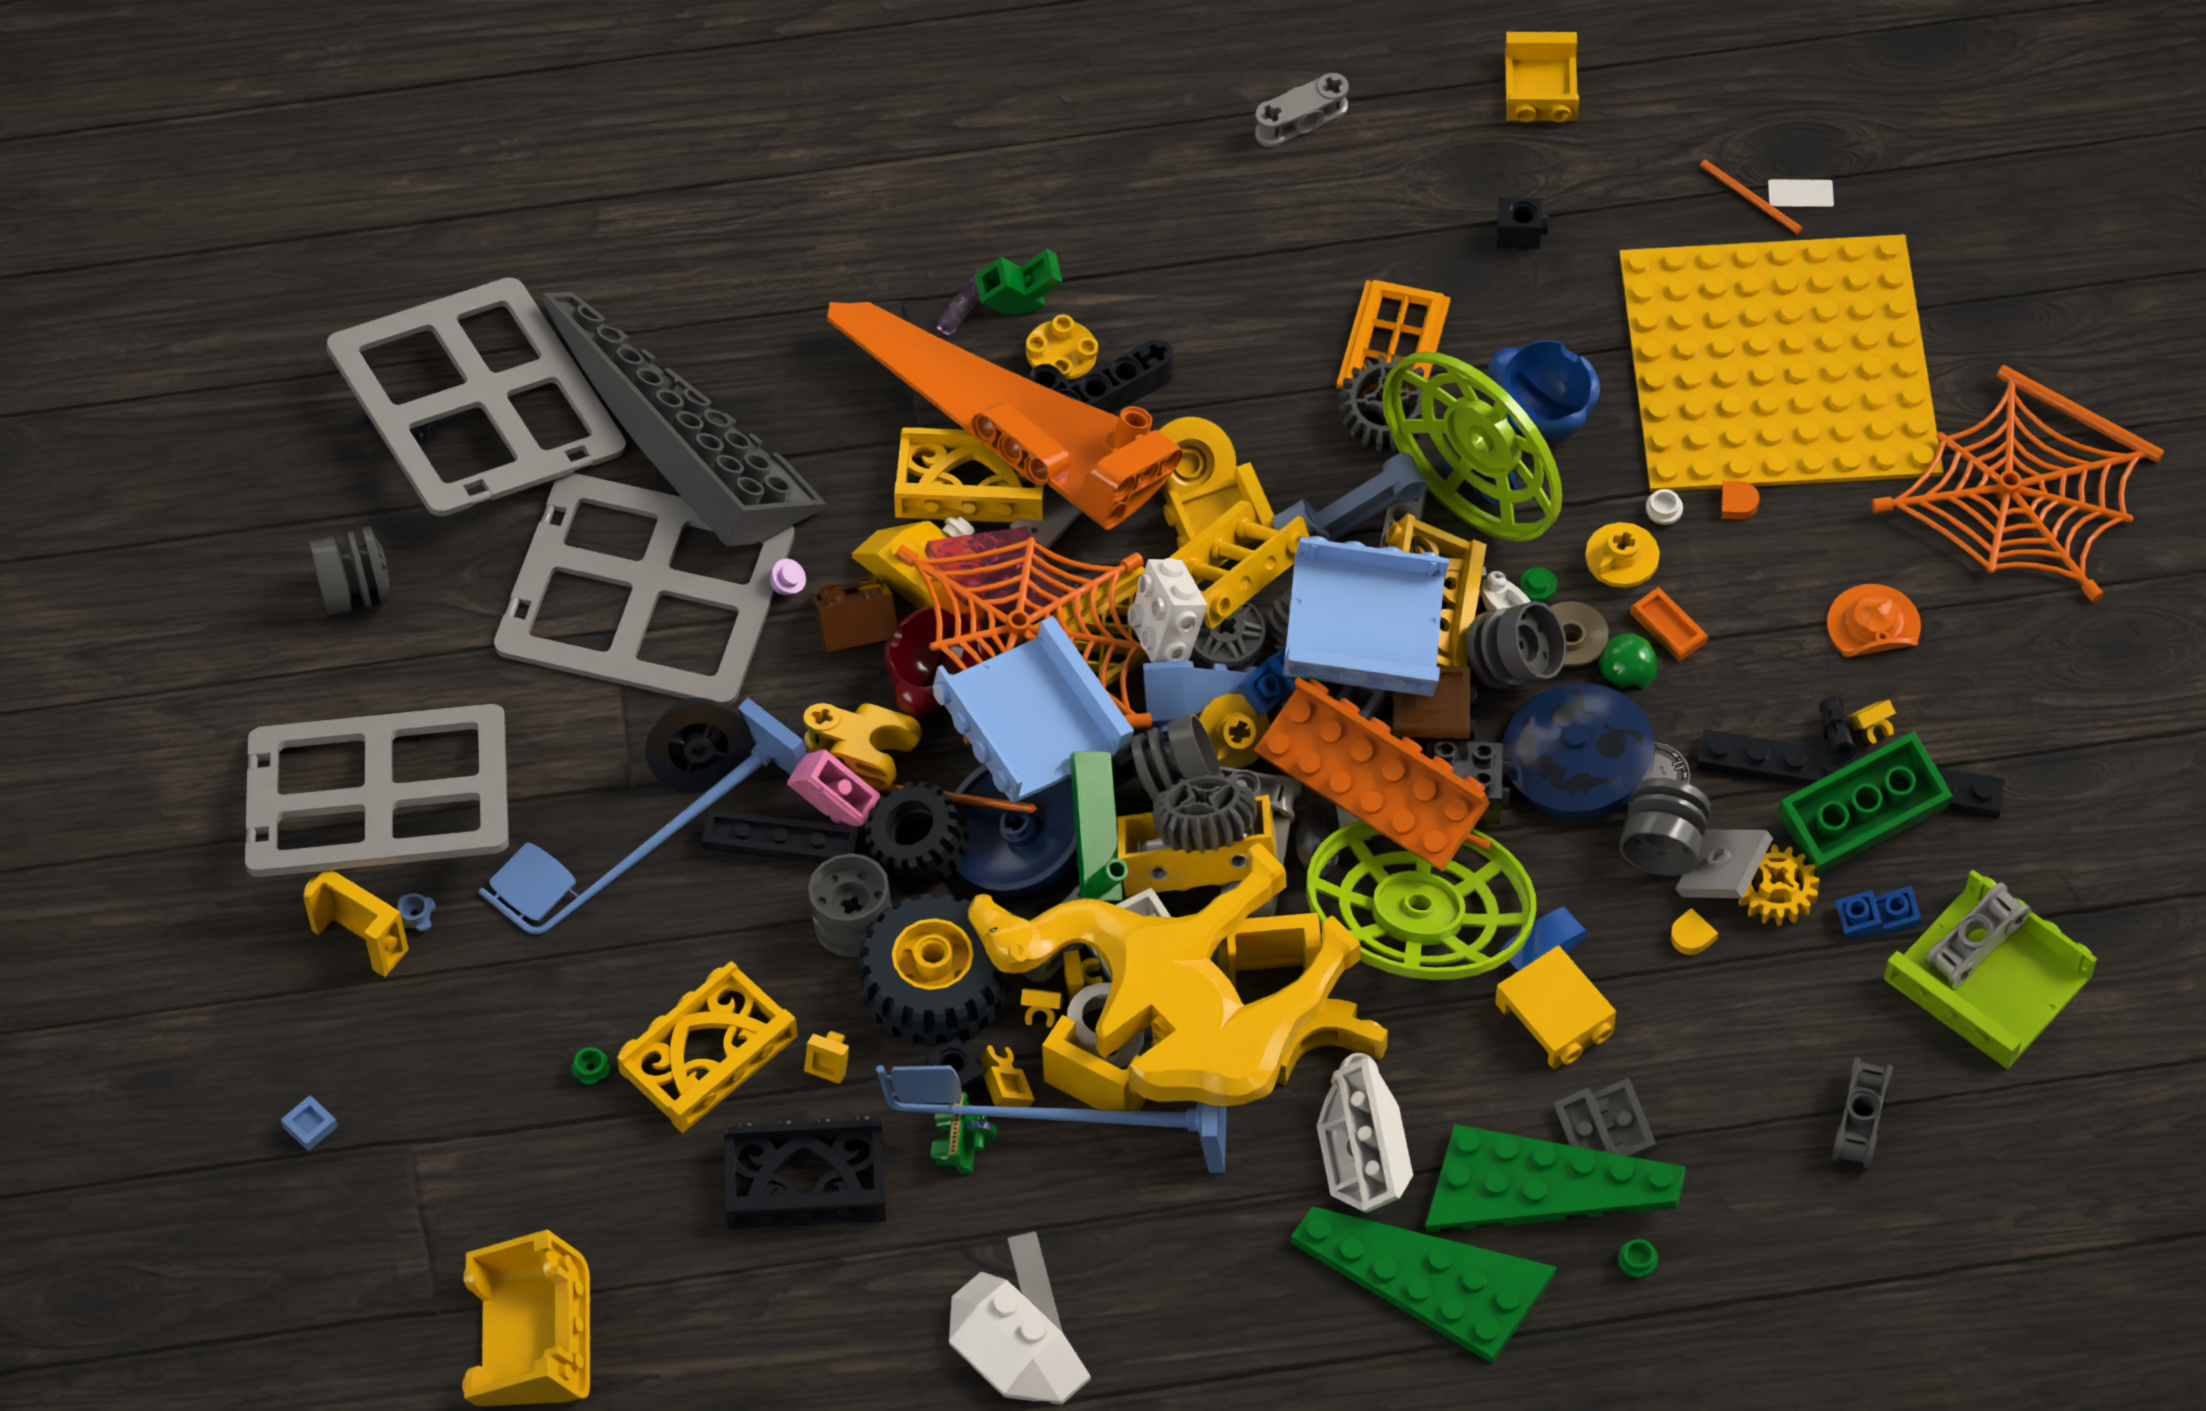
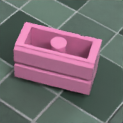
(833, 788)

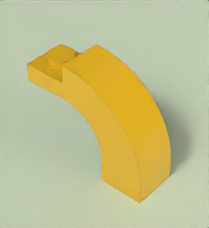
(1336, 1027)

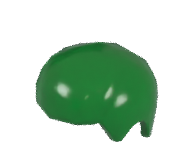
(1628, 661)

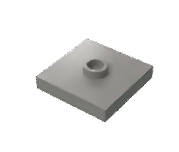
(1725, 863)

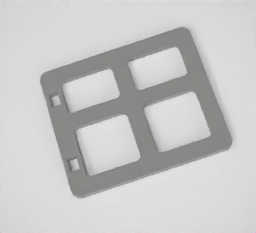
(481, 390)
(649, 581)
(379, 793)

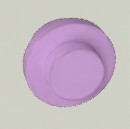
(787, 577)

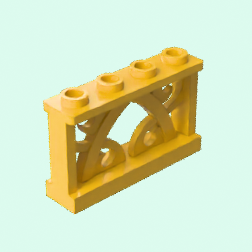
(933, 499)
(1465, 579)
(691, 1014)

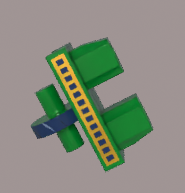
(965, 1137)

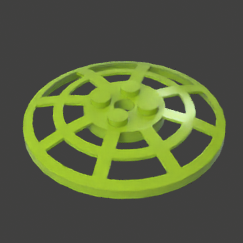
(1481, 440)
(1422, 890)

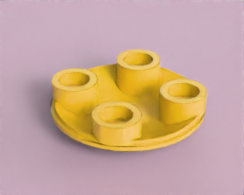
(1063, 345)

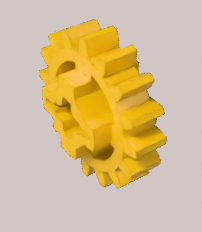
(1777, 887)

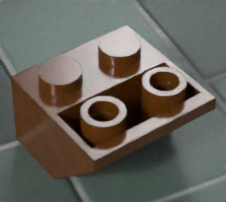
(855, 614)

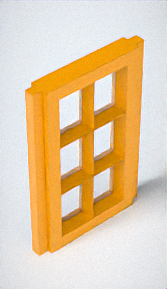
(1366, 321)

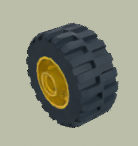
(929, 972)

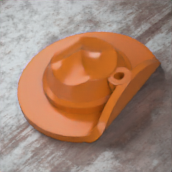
(1872, 620)

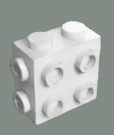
(1167, 610)

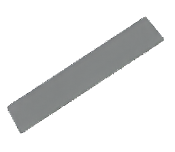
(1033, 1274)

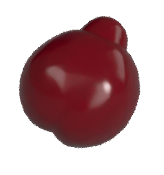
(915, 665)

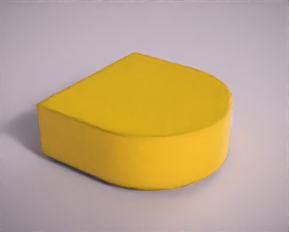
(1692, 933)

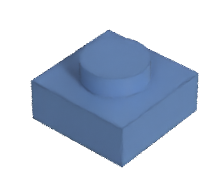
(309, 1123)

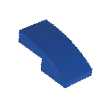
(1267, 684)
(1880, 914)
(1548, 932)

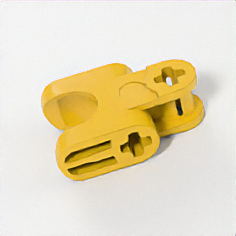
(860, 737)

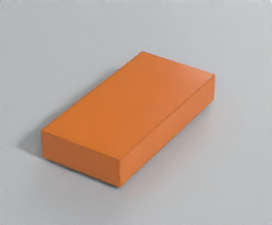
(1668, 624)

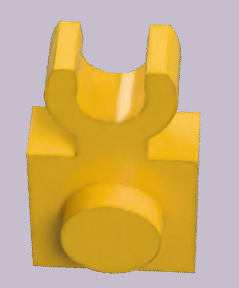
(1006, 1084)

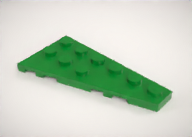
(1534, 1181)
(1448, 1285)

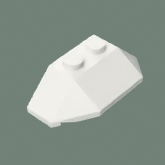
(1363, 1139)
(1013, 1343)

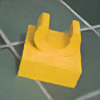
(1873, 716)
(1076, 972)
(1041, 1001)
(827, 1056)

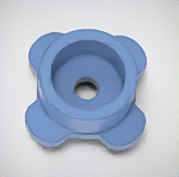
(419, 903)

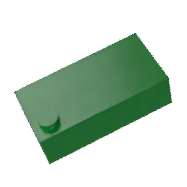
(1864, 803)

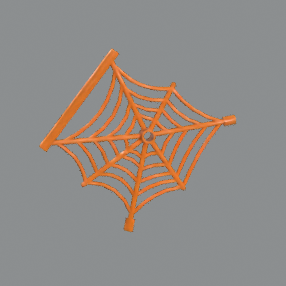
(2011, 485)
(1018, 621)

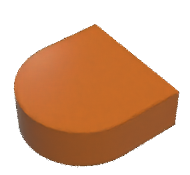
(1739, 500)

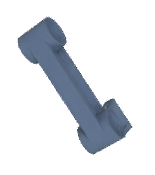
(1397, 482)

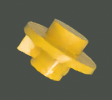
(1622, 555)
(1233, 729)

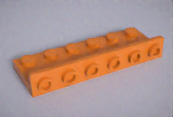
(1373, 773)

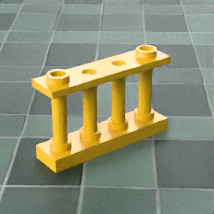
(1225, 541)

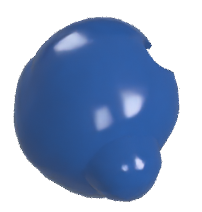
(1549, 385)

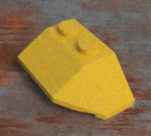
(878, 557)

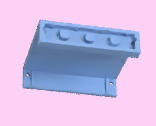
(1365, 616)
(1033, 712)

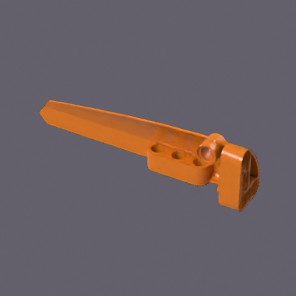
(1084, 453)

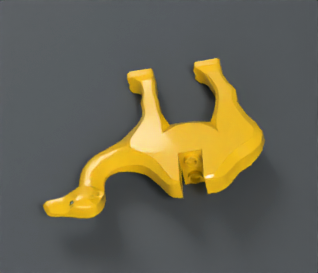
(1163, 977)

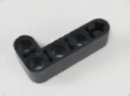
(1146, 367)

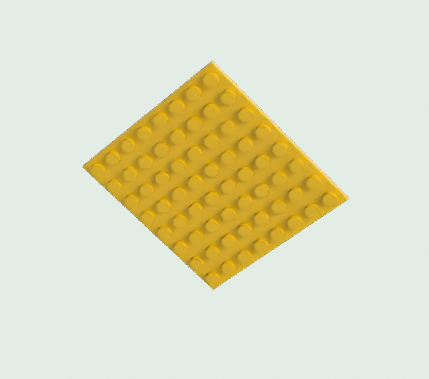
(1779, 363)

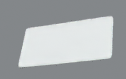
(1801, 193)

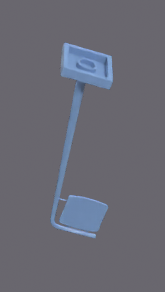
(537, 881)
(941, 1085)

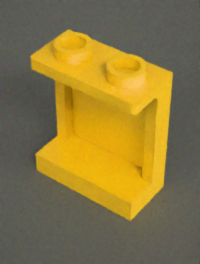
(1541, 76)
(1202, 506)
(340, 900)
(1270, 944)
(1557, 1006)
(1084, 1073)

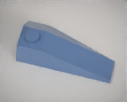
(1179, 689)

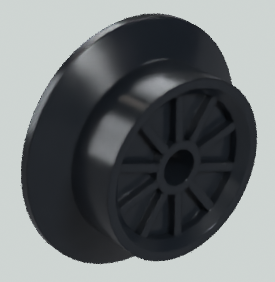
(696, 744)

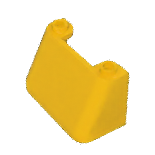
(532, 1322)

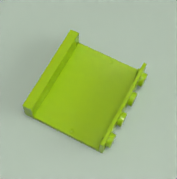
(2009, 993)

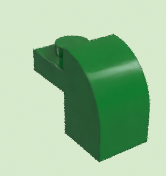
(1018, 288)

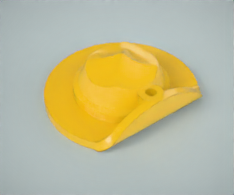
(1206, 456)

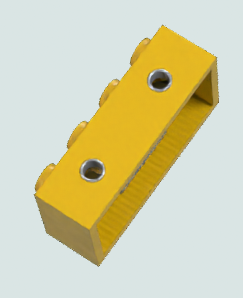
(1164, 869)

